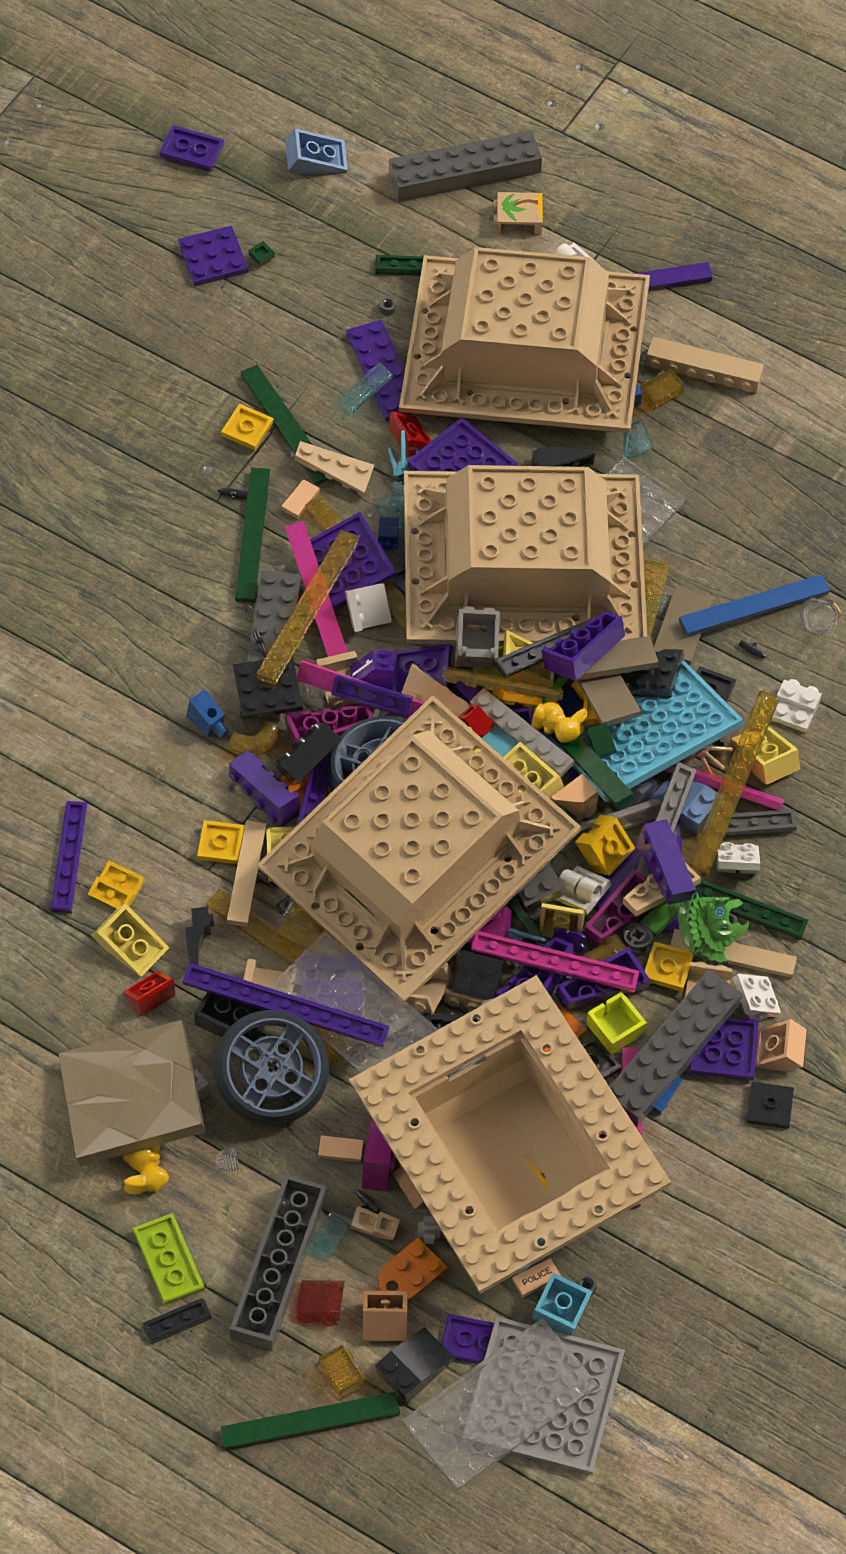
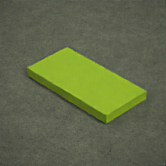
(168, 1259)

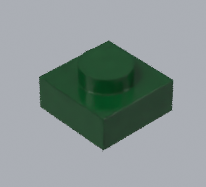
(261, 253)

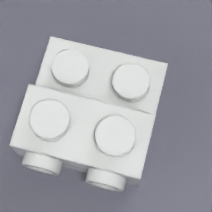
(796, 705)

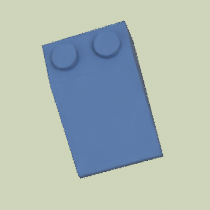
(315, 153)
(696, 806)

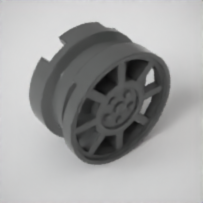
(637, 937)

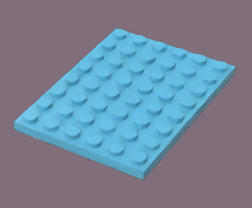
(666, 730)

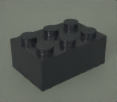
(307, 752)
(219, 1014)

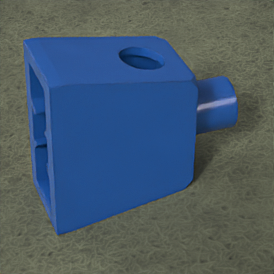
(207, 714)

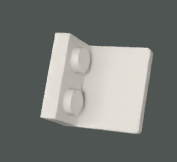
(368, 607)

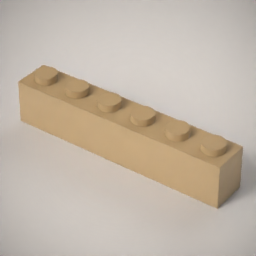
(704, 365)

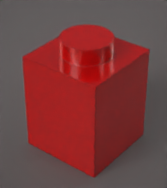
(477, 720)

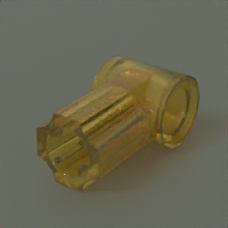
(609, 947)

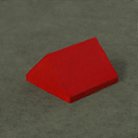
(415, 435)
(150, 992)

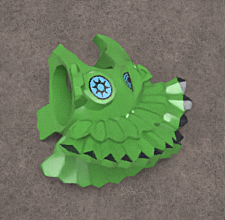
(707, 926)

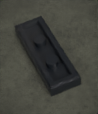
(177, 1321)

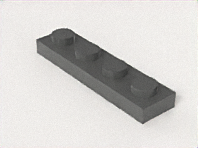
(762, 822)

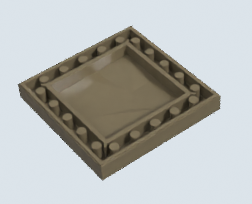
(131, 1093)

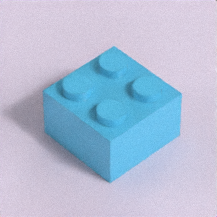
(561, 1304)

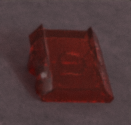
(320, 1301)

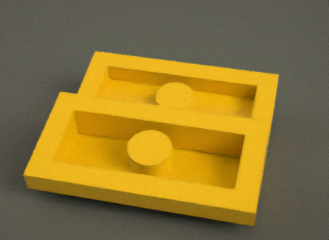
(116, 885)

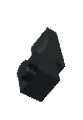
(195, 935)

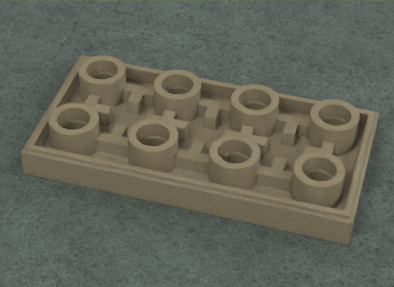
(671, 632)
(624, 658)
(610, 699)

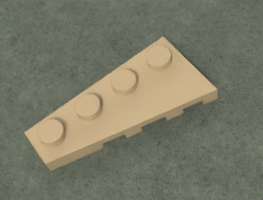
(347, 470)
(423, 686)
(649, 894)

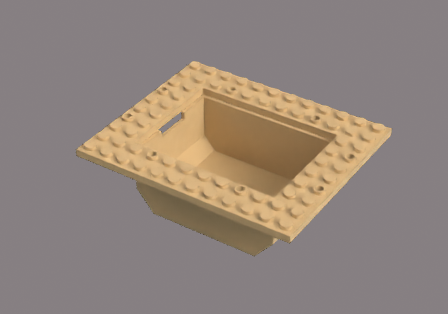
(525, 340)
(522, 542)
(420, 846)
(492, 1114)

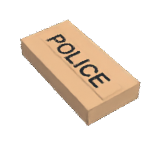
(534, 1278)

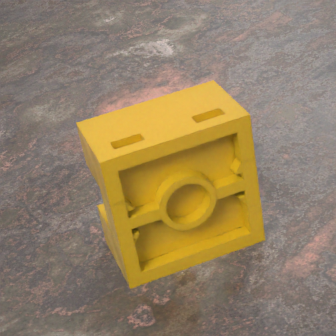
(605, 845)

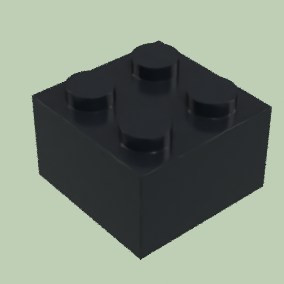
(478, 975)

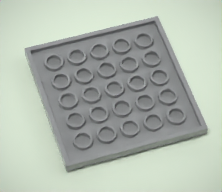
(576, 1434)

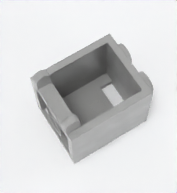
(477, 648)

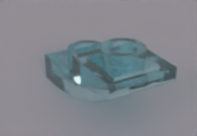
(331, 1234)

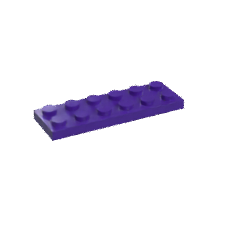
(373, 345)

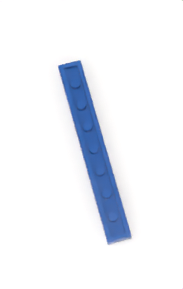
(754, 605)

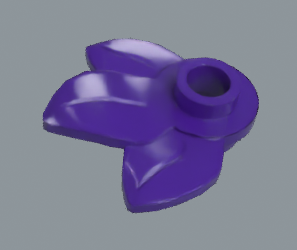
(573, 937)

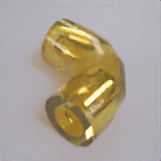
(258, 743)

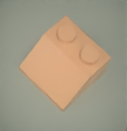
(578, 798)
(780, 1046)

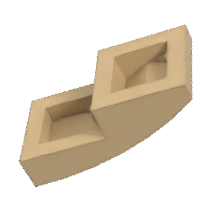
(374, 1224)

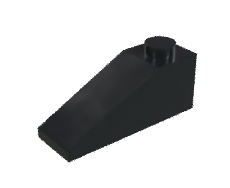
(562, 457)

